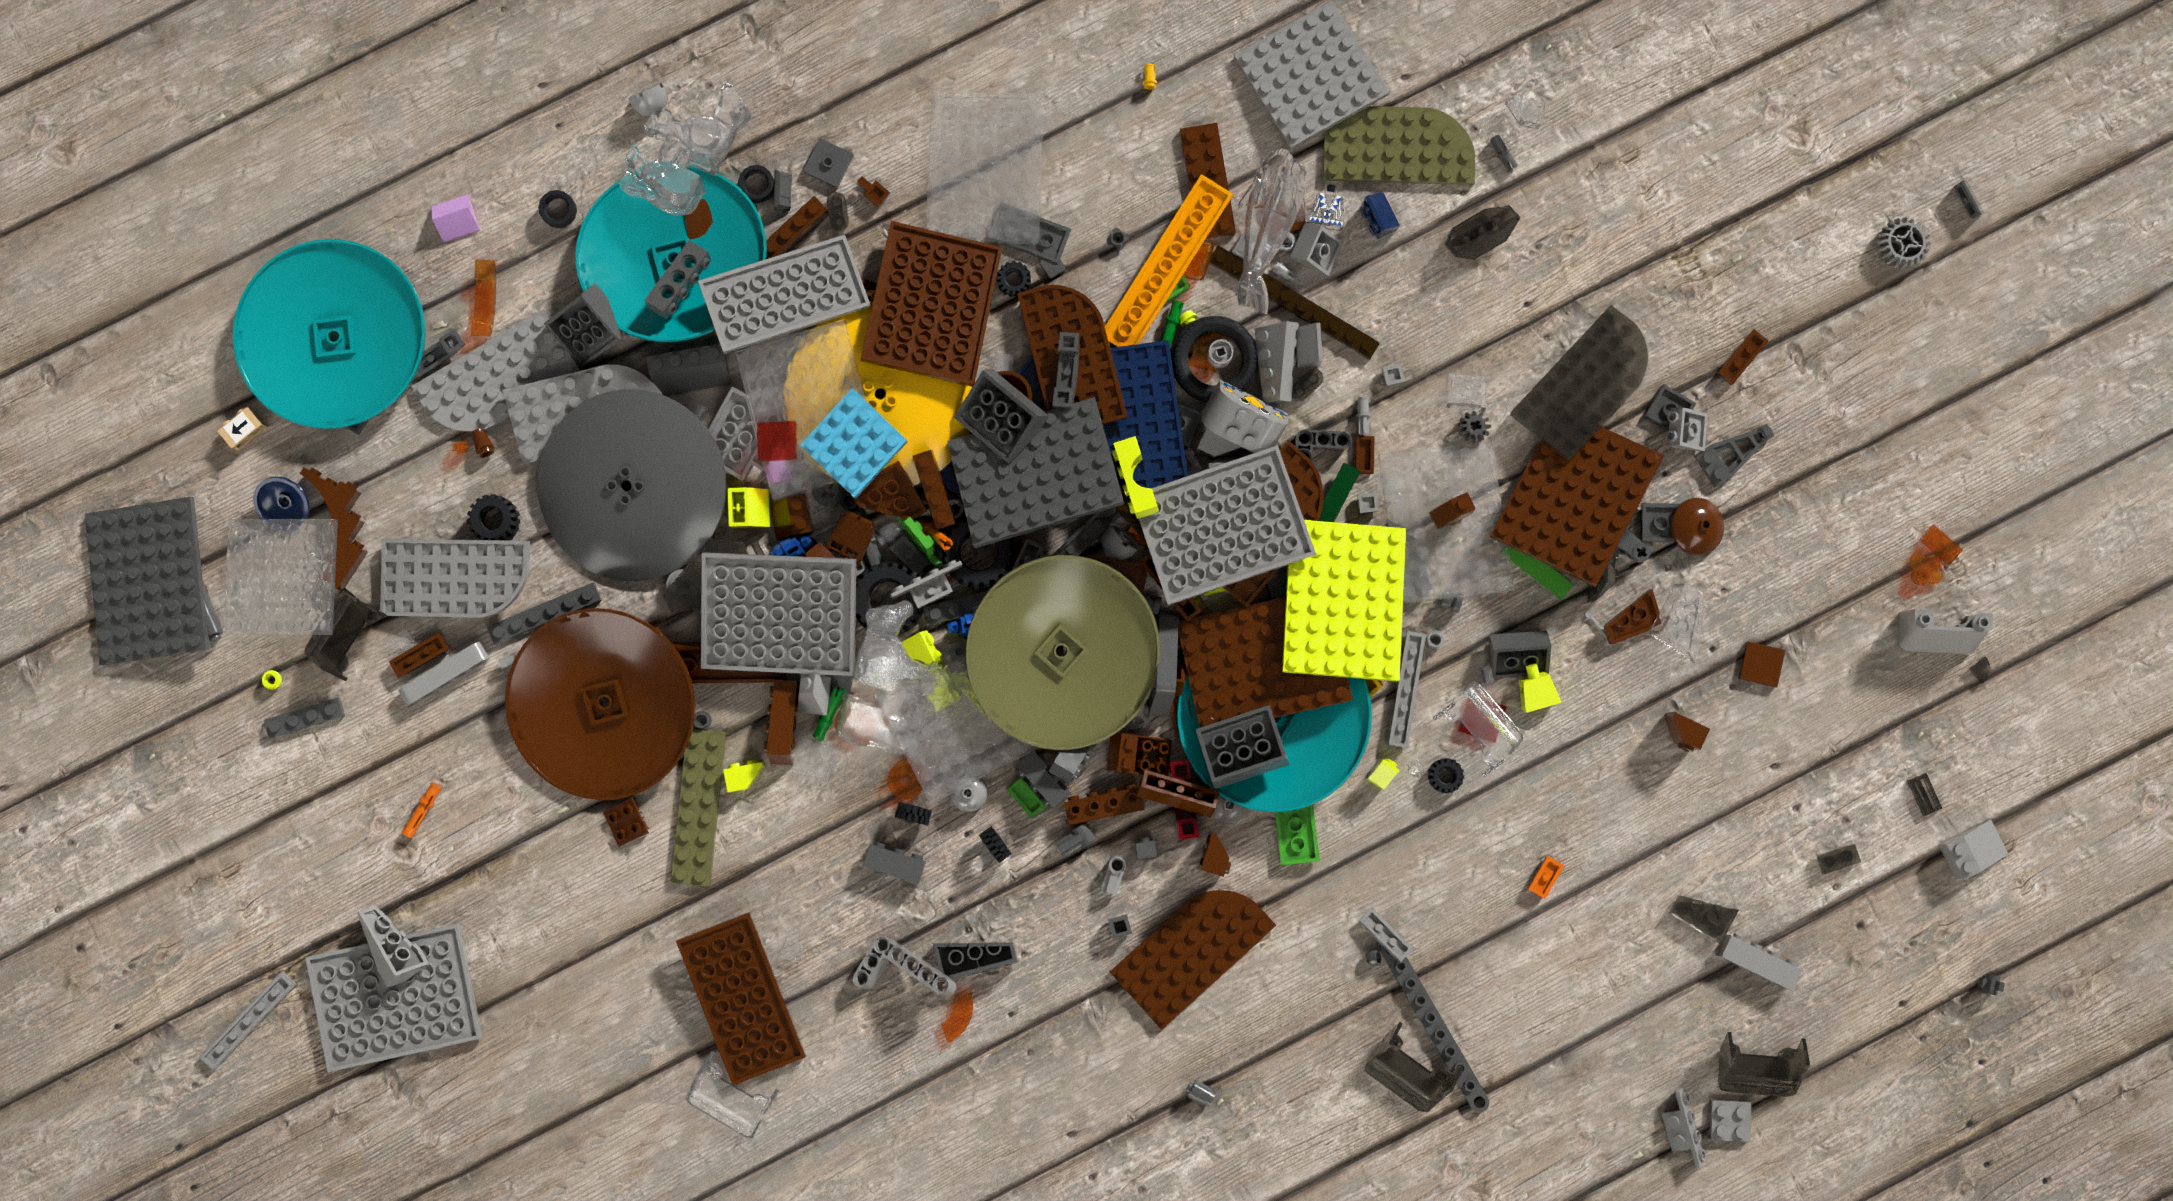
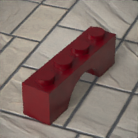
(1185, 820)

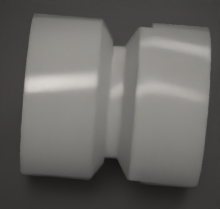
(1220, 353)

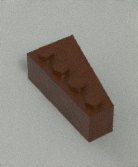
(782, 722)

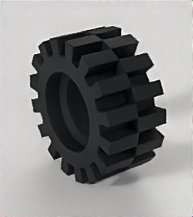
(1017, 268)
(1457, 775)
(913, 813)
(995, 844)

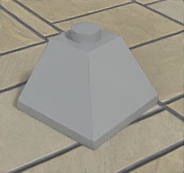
(814, 694)

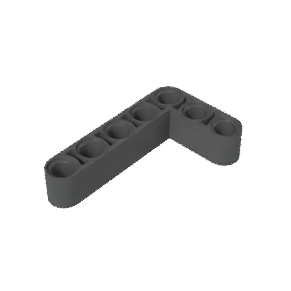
(1313, 443)
(1165, 684)

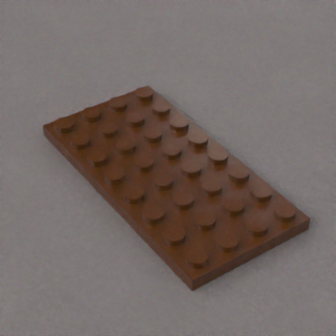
(741, 998)

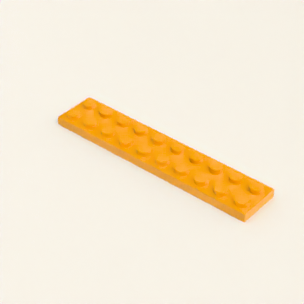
(1167, 263)

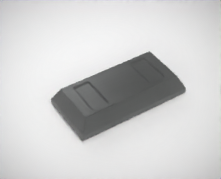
(782, 190)

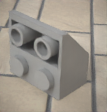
(1214, 446)

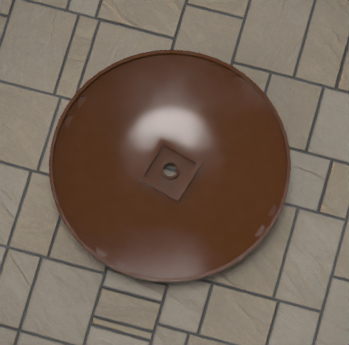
(559, 713)

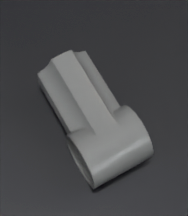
(1113, 877)

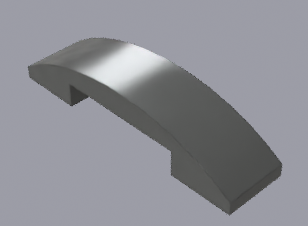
(439, 353)
(1067, 370)

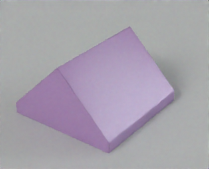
(455, 218)

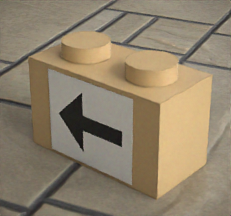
(242, 428)

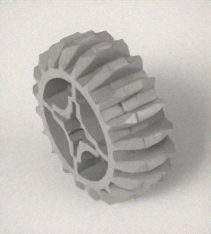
(1889, 240)

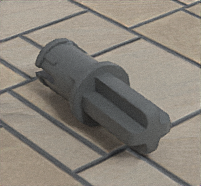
(1503, 152)

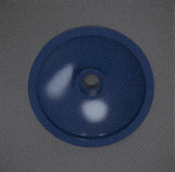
(271, 502)

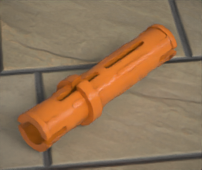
(930, 529)
(423, 807)

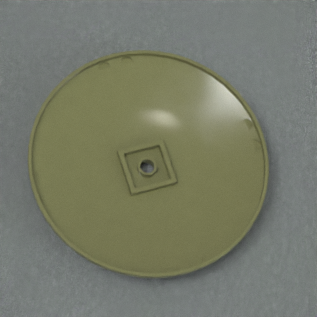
(1106, 663)

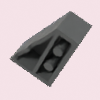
(1041, 780)

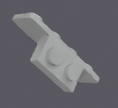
(929, 588)
(1682, 1130)

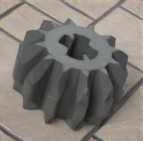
(1471, 419)

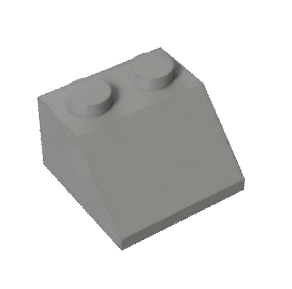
(1316, 248)
(1309, 346)

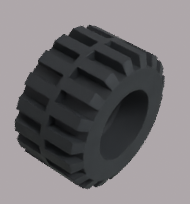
(479, 512)

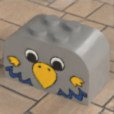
(1243, 418)

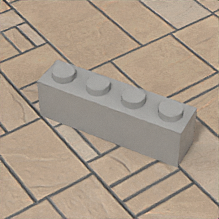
(1759, 962)

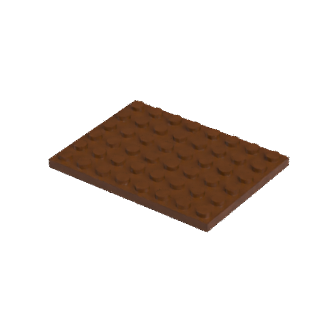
(931, 304)
(1578, 508)
(1238, 664)

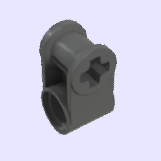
(1629, 545)

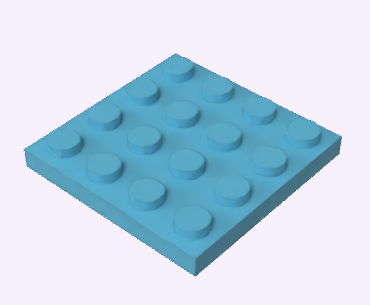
(854, 443)

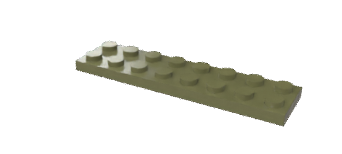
(698, 808)

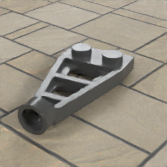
(1713, 465)

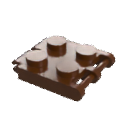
(851, 536)

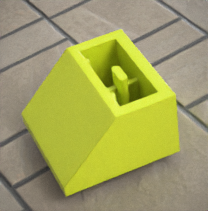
(748, 508)

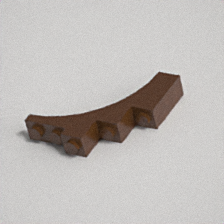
(340, 501)

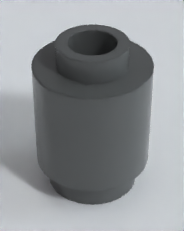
(1200, 1093)

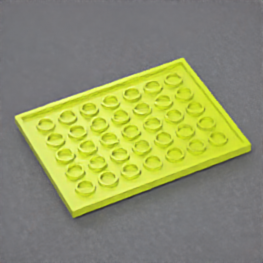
(1346, 603)

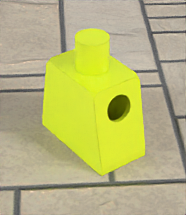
(1537, 690)

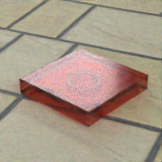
(777, 441)

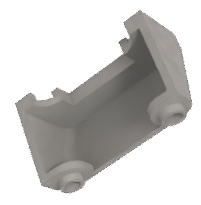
(1920, 635)

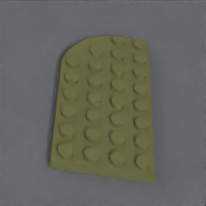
(1399, 148)

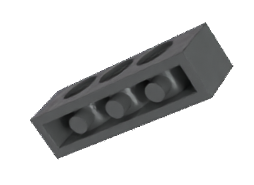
(678, 269)

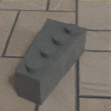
(967, 959)

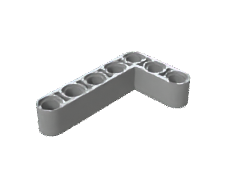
(906, 962)

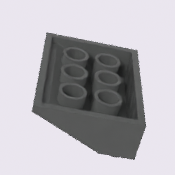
(585, 326)
(1000, 415)
(1242, 747)

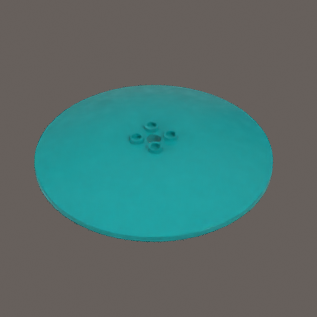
(629, 246)
(287, 327)
(1319, 744)

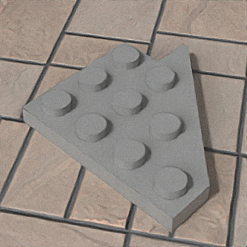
(736, 435)

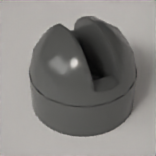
(1374, 958)

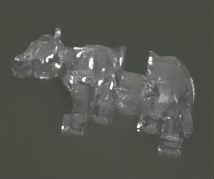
(692, 141)
(883, 665)

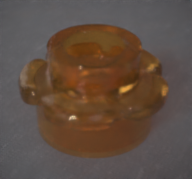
(461, 447)

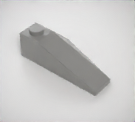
(392, 952)

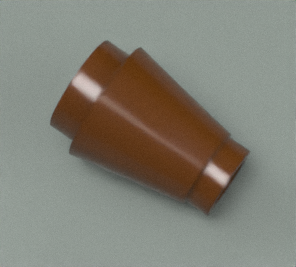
(483, 445)

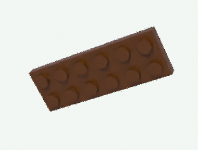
(1205, 157)

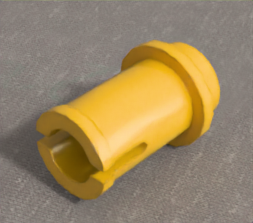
(1149, 76)

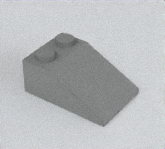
(1973, 850)

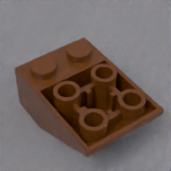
(1138, 753)

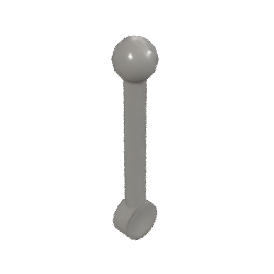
(1589, 615)

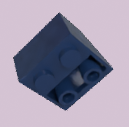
(1379, 215)

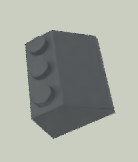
(1514, 651)

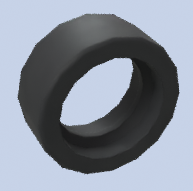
(761, 170)
(547, 198)

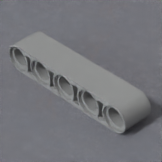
(443, 674)

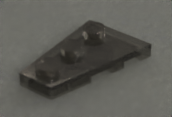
(1705, 917)

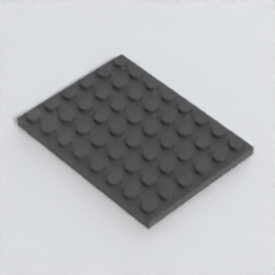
(1051, 481)
(147, 581)

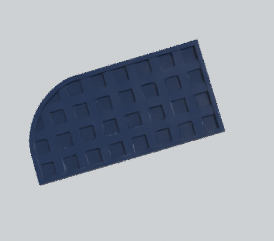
(1152, 413)

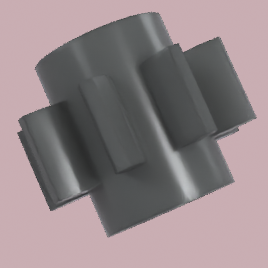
(1991, 984)

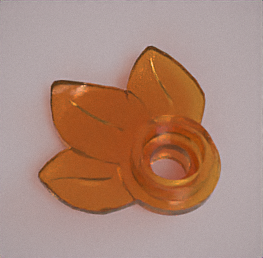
(1927, 567)

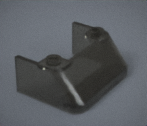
(350, 615)
(1762, 1073)
(1406, 1076)

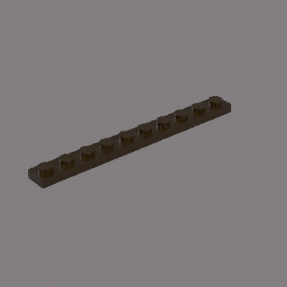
(1300, 306)

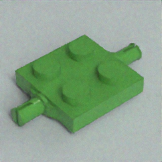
(921, 542)

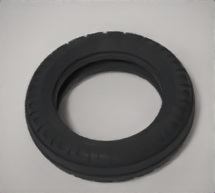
(1199, 328)

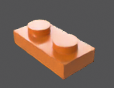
(1545, 877)

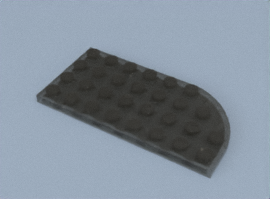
(1586, 384)

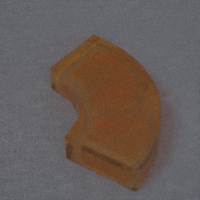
(960, 1017)

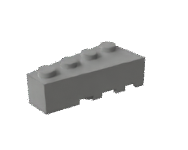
(1275, 360)

